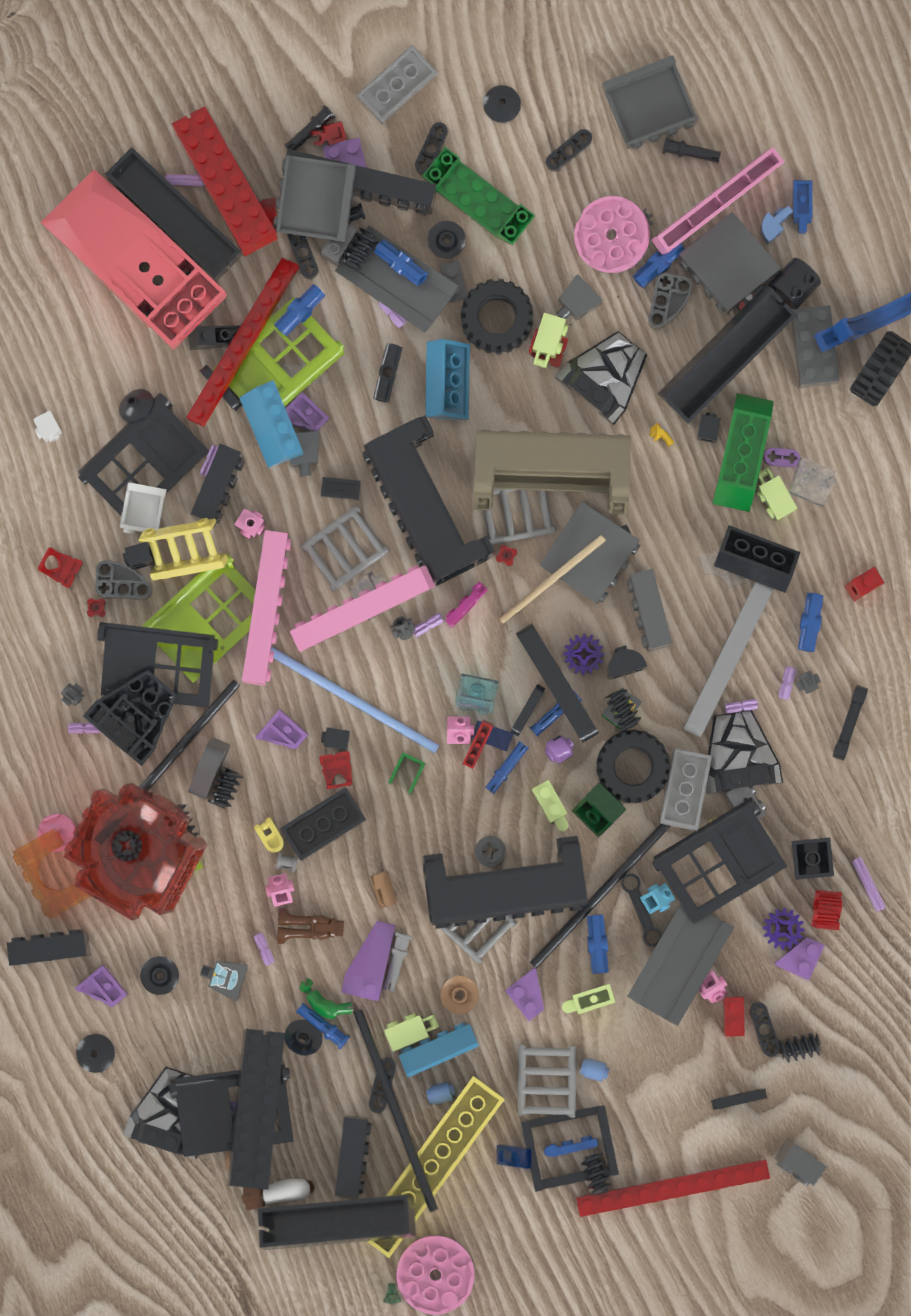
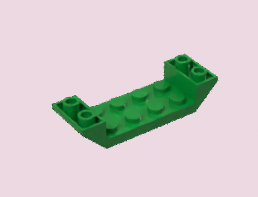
(477, 197)
(743, 452)

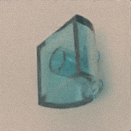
(476, 694)

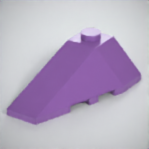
(368, 968)

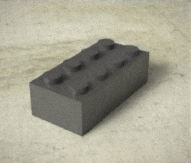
(812, 365)
(650, 610)
(796, 1160)

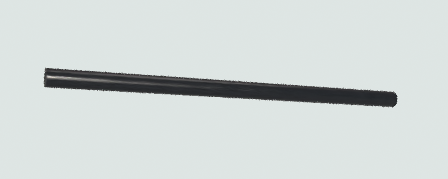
(190, 735)
(599, 895)
(396, 1111)

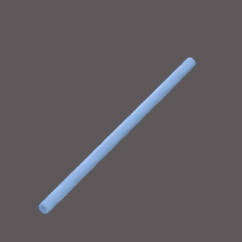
(354, 700)

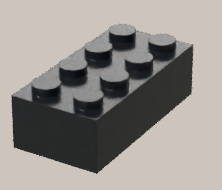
(217, 484)
(757, 559)
(323, 824)
(48, 948)
(352, 1155)

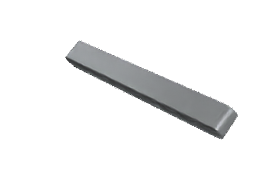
(728, 659)

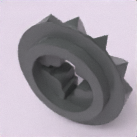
(495, 843)

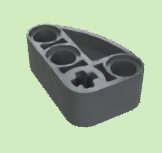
(673, 296)
(118, 576)
(208, 767)

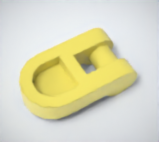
(272, 842)

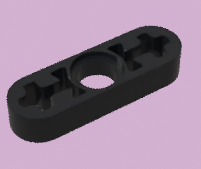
(442, 137)
(582, 145)
(313, 264)
(228, 396)
(527, 710)
(754, 1017)
(374, 1097)
(738, 1099)

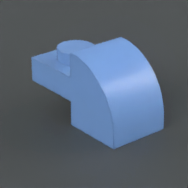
(771, 225)

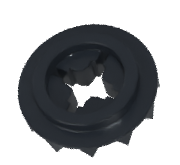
(128, 854)

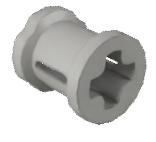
(286, 862)

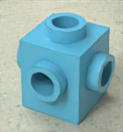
(657, 898)

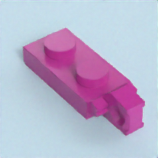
(466, 605)

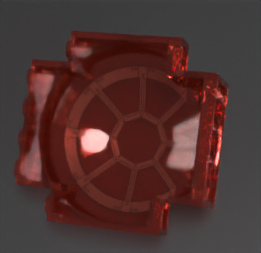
(160, 870)

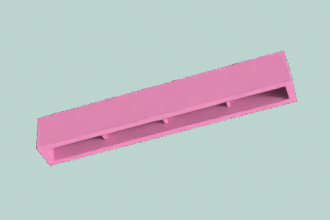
(717, 201)
(265, 608)
(362, 608)

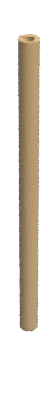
(553, 578)

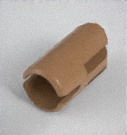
(383, 889)

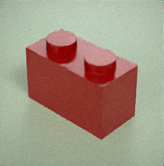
(733, 1016)

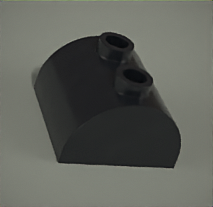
(795, 283)
(625, 662)
(812, 858)

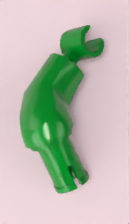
(321, 1005)

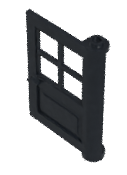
(159, 439)
(133, 649)
(743, 850)
(207, 1112)

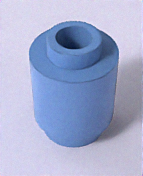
(594, 1069)
(441, 1093)

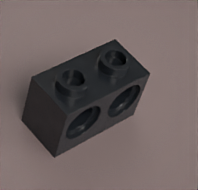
(138, 556)

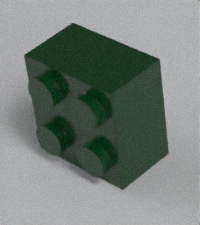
(599, 810)

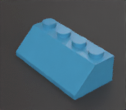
(447, 380)
(271, 424)
(438, 1050)

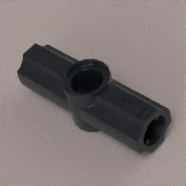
(385, 384)

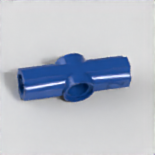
(400, 262)
(656, 265)
(299, 310)
(810, 622)
(597, 944)

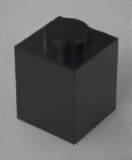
(708, 428)
(335, 738)

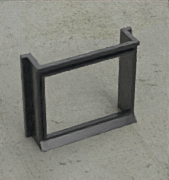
(576, 1177)

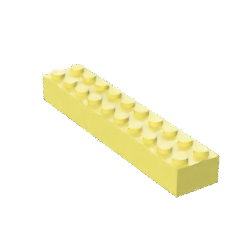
(445, 1147)

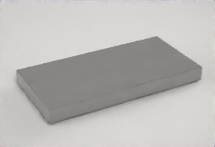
(397, 84)
(685, 789)

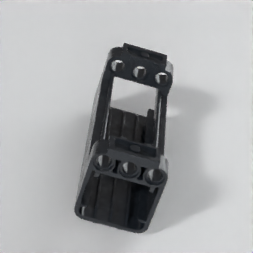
(420, 504)
(505, 890)

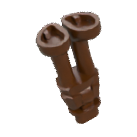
(320, 927)

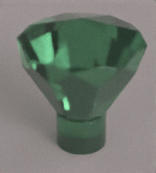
(392, 1296)

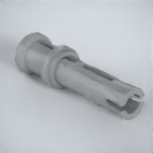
(399, 952)

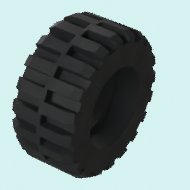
(497, 291)
(882, 368)
(659, 766)

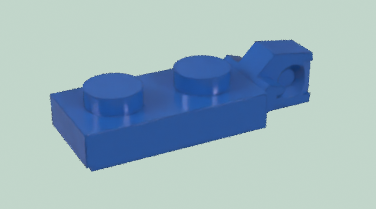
(802, 204)

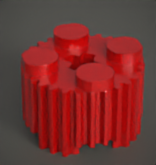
(827, 909)

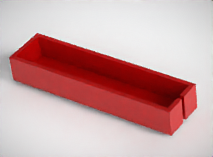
(224, 181)

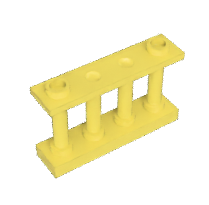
(178, 566)

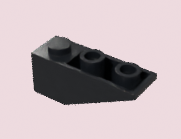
(212, 337)

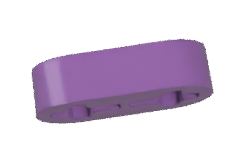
(782, 453)

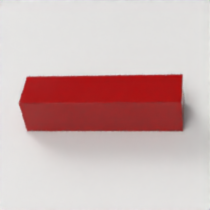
(478, 744)

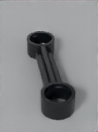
(847, 730)
(641, 910)

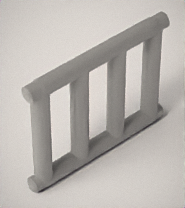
(530, 531)
(365, 561)
(463, 943)
(570, 1072)

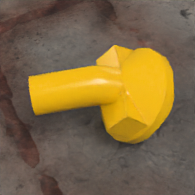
(657, 432)

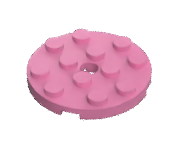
(593, 230)
(435, 1295)

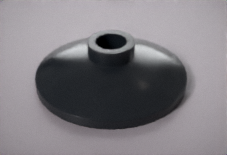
(498, 112)
(444, 230)
(136, 405)
(149, 975)
(303, 1030)
(105, 1050)

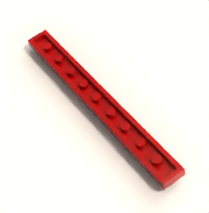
(242, 342)
(673, 1188)

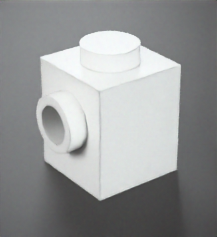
(47, 427)

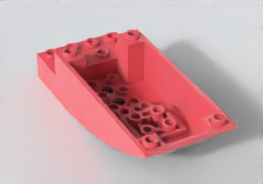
(113, 240)

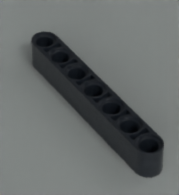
(557, 683)

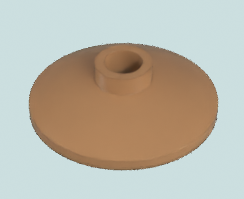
(462, 1005)

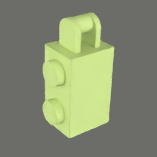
(549, 338)
(775, 496)
(551, 805)
(589, 1000)
(409, 1031)

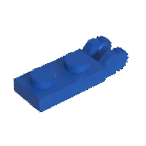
(569, 1146)

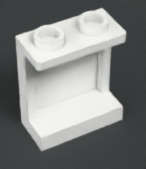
(142, 508)

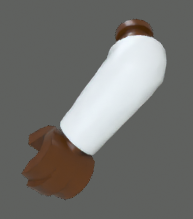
(277, 1192)

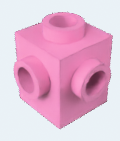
(247, 517)
(459, 730)
(280, 889)
(713, 987)

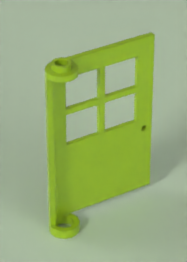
(262, 368)
(181, 616)

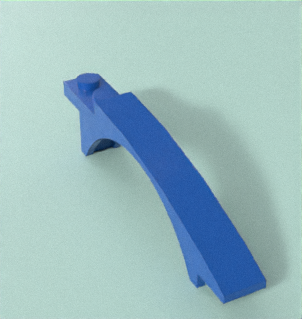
(856, 327)

